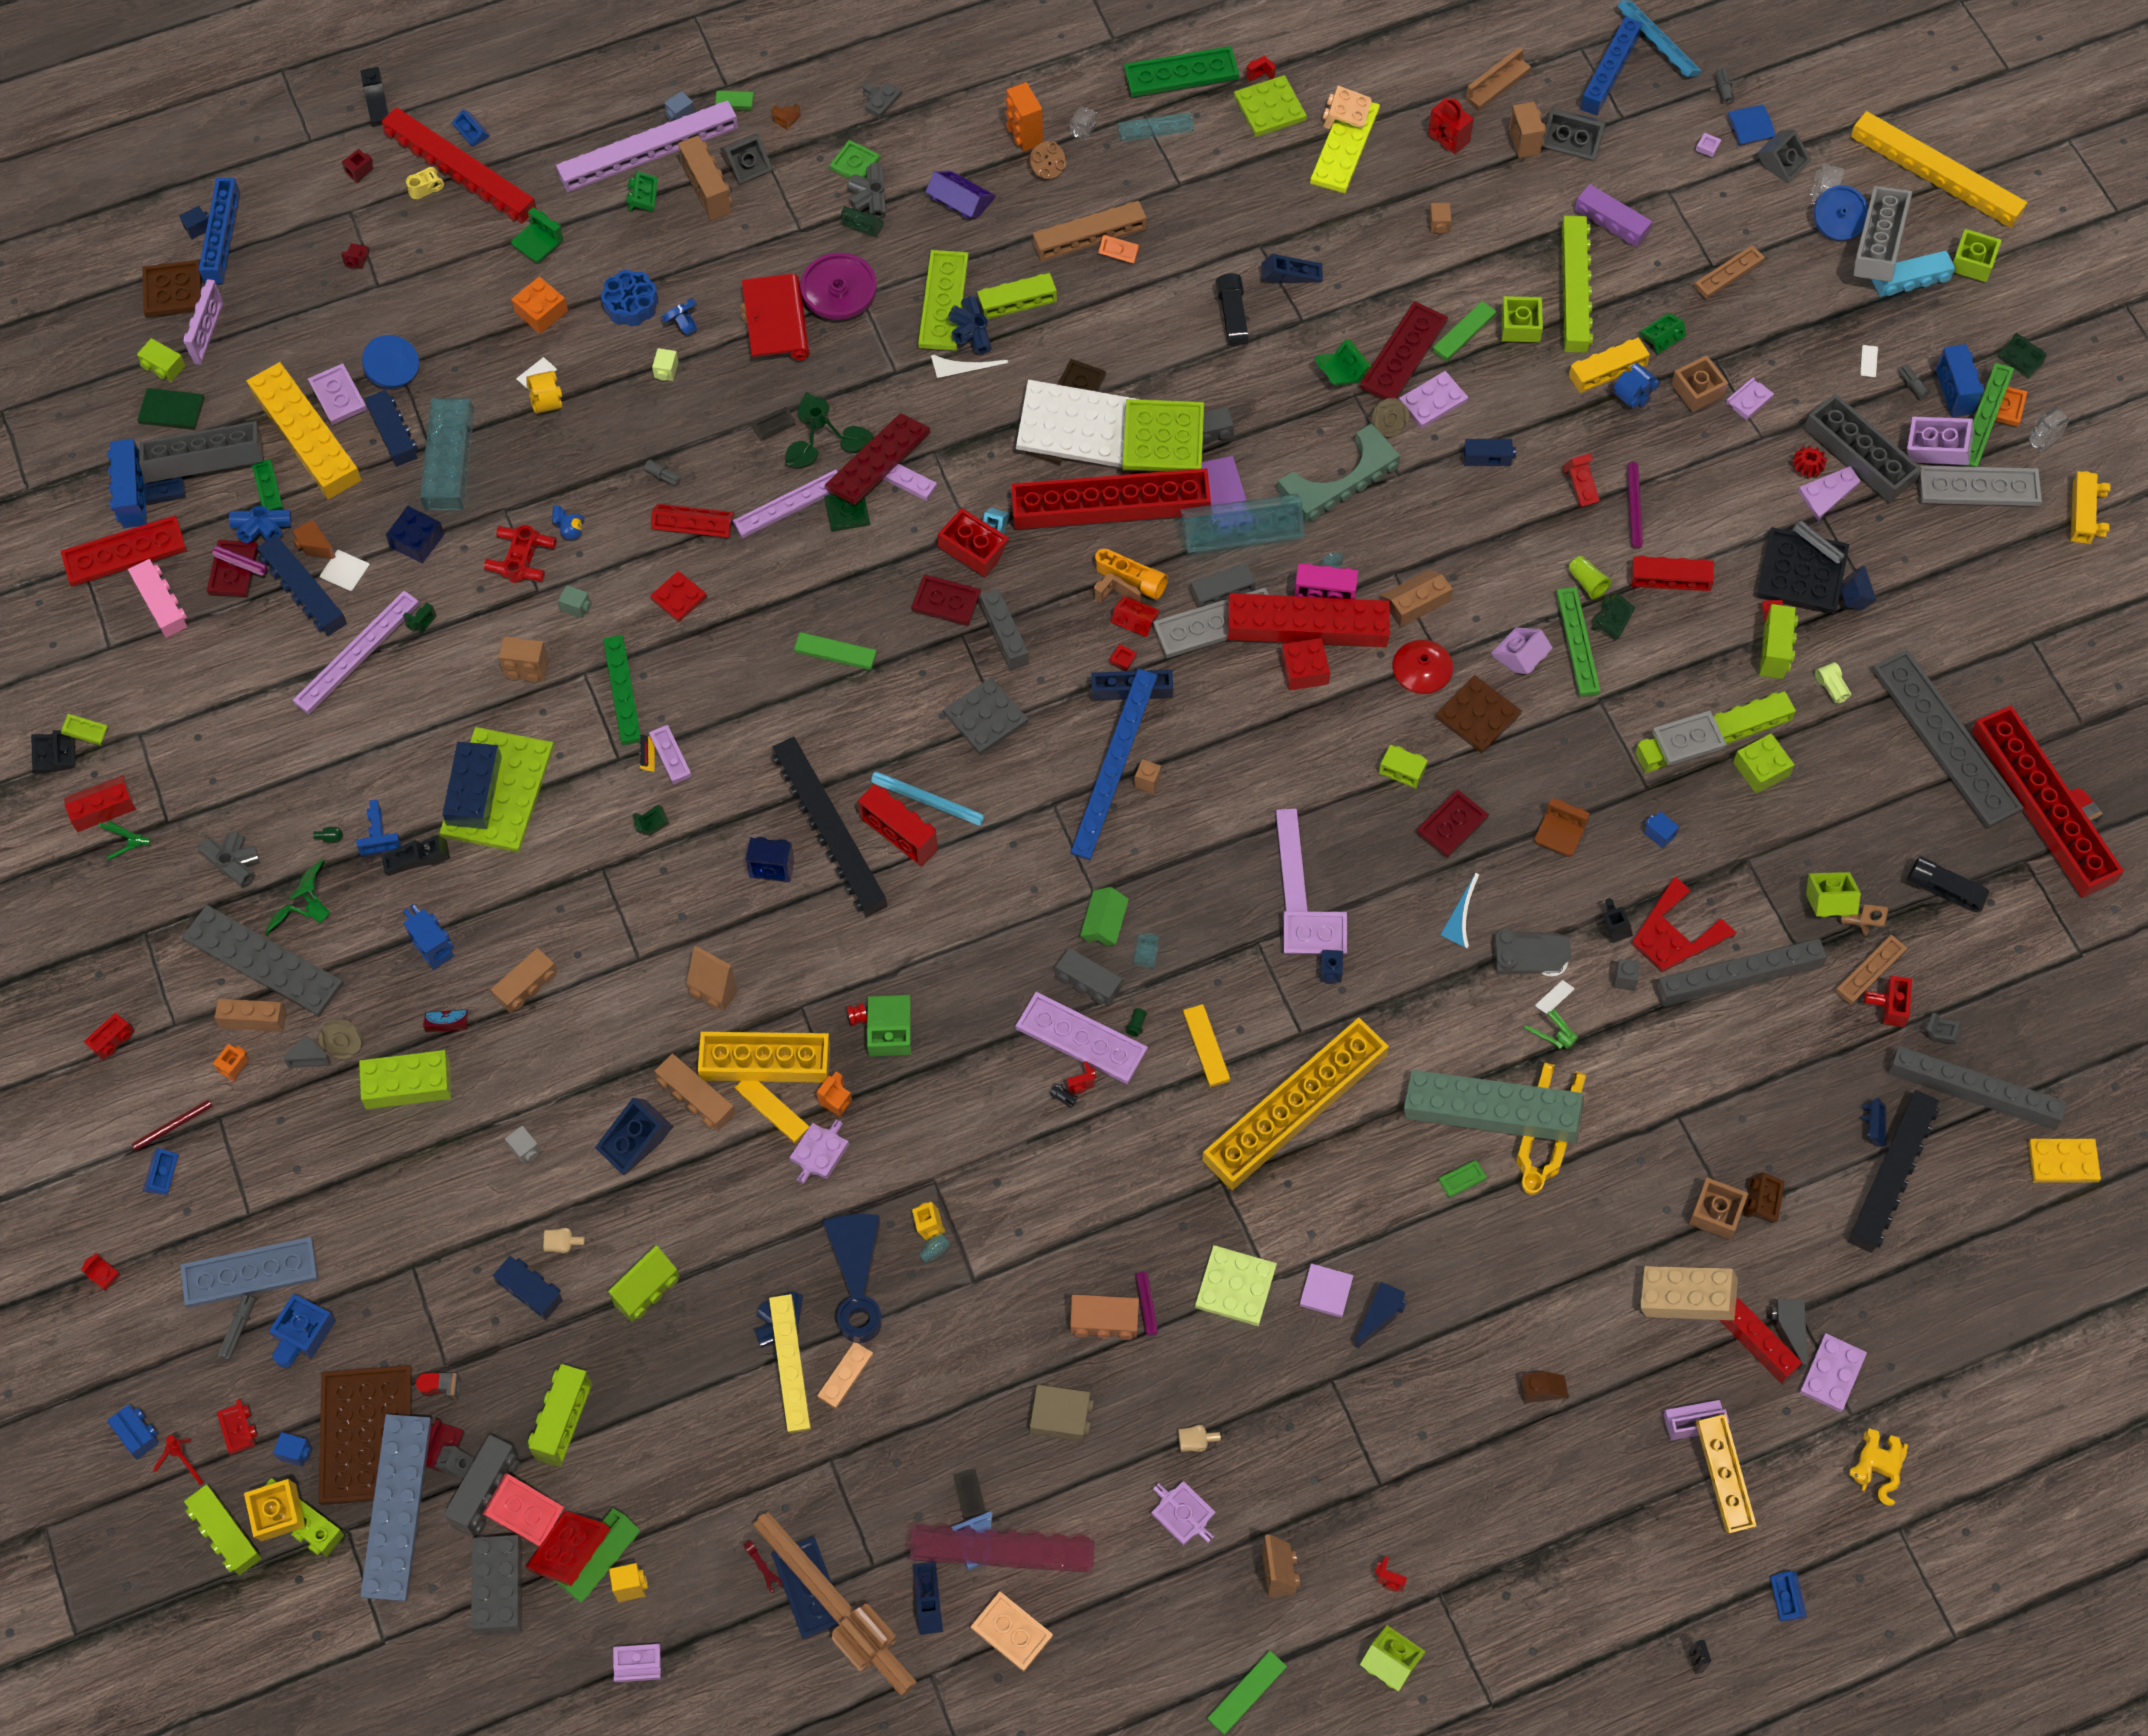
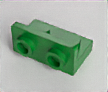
(642, 191)
(1664, 332)

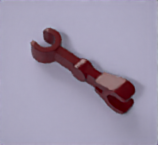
(762, 1566)

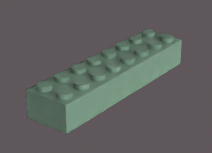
(1494, 1106)

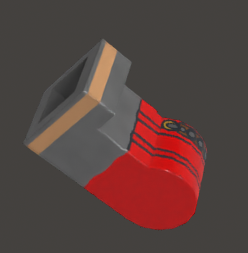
(2087, 805)
(439, 1383)

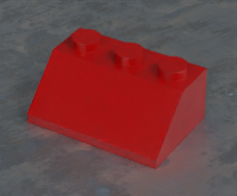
(972, 542)
(99, 803)

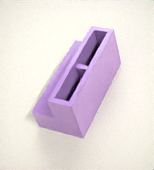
(1681, 1420)

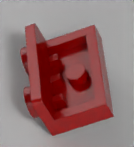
(109, 1036)
(236, 1427)

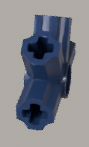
(971, 325)
(765, 1333)

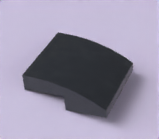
(52, 752)

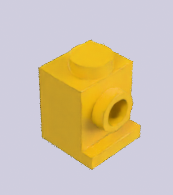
(928, 1220)

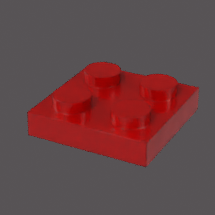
(678, 596)

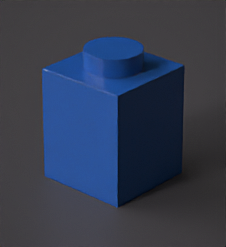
(1661, 829)
(292, 1449)

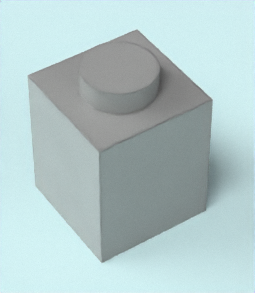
(523, 1145)

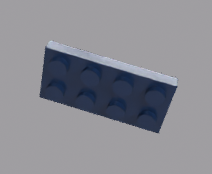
(808, 1611)

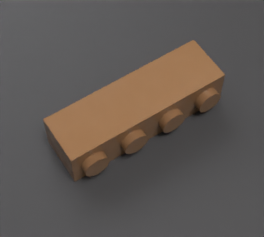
(694, 1092)

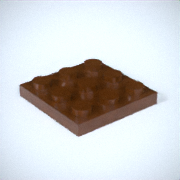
(171, 288)
(1478, 714)

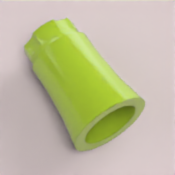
(1589, 577)

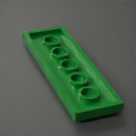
(1181, 71)

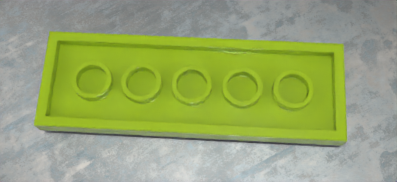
(943, 290)

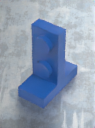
(377, 841)

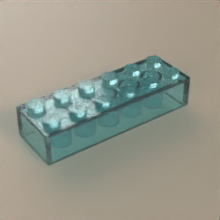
(447, 454)
(1242, 523)

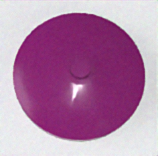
(838, 286)

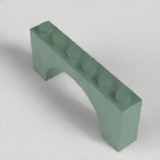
(1377, 459)

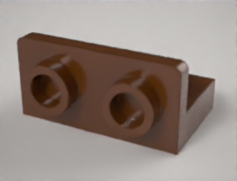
(1764, 1197)

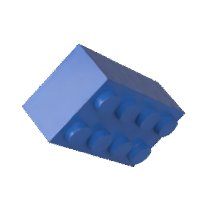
(126, 484)

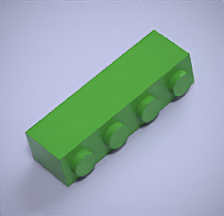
(619, 1537)

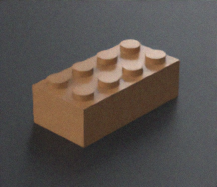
(705, 177)

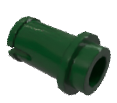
(1136, 1023)

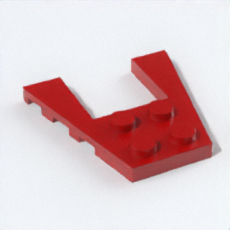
(1664, 943)

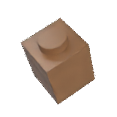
(1440, 217)
(1148, 776)

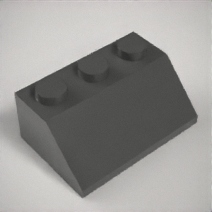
(1574, 133)

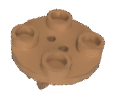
(1054, 155)

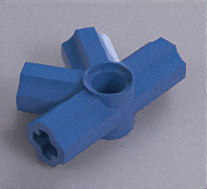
(259, 521)

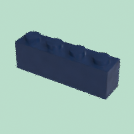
(391, 428)
(1118, 684)

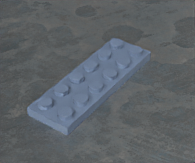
(249, 1272)

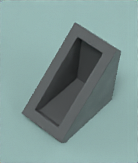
(306, 1054)

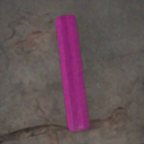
(239, 560)
(1146, 1303)

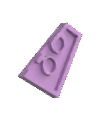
(1828, 491)

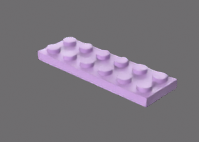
(1081, 1038)

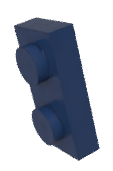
(164, 490)

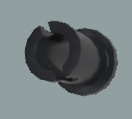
(1063, 1095)

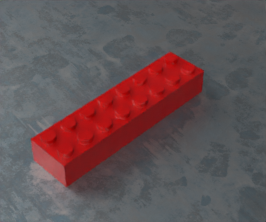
(1307, 618)

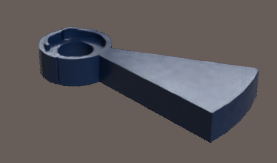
(853, 1244)

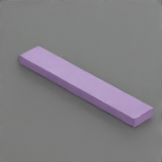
(783, 506)
(1291, 860)

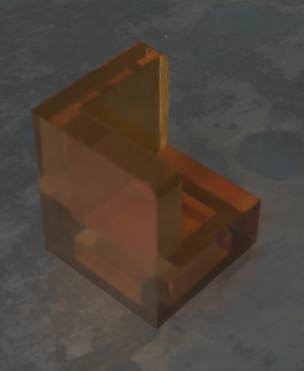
(787, 116)

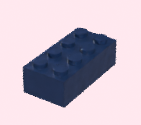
(472, 785)

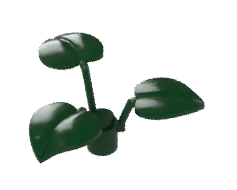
(814, 411)

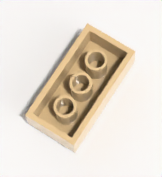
(1689, 1293)

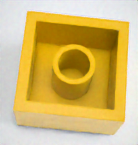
(274, 1510)

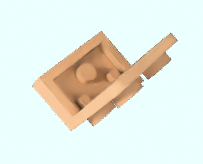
(1346, 107)

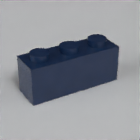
(528, 1287)

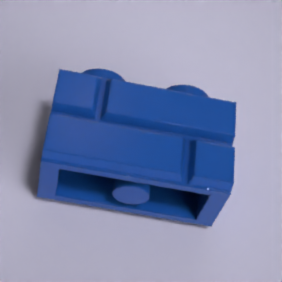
(133, 1431)

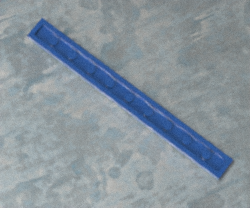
(1114, 764)

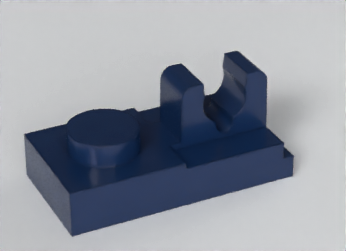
(1877, 1121)

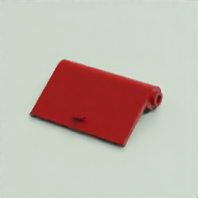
(780, 316)

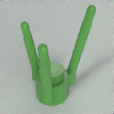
(1566, 1036)

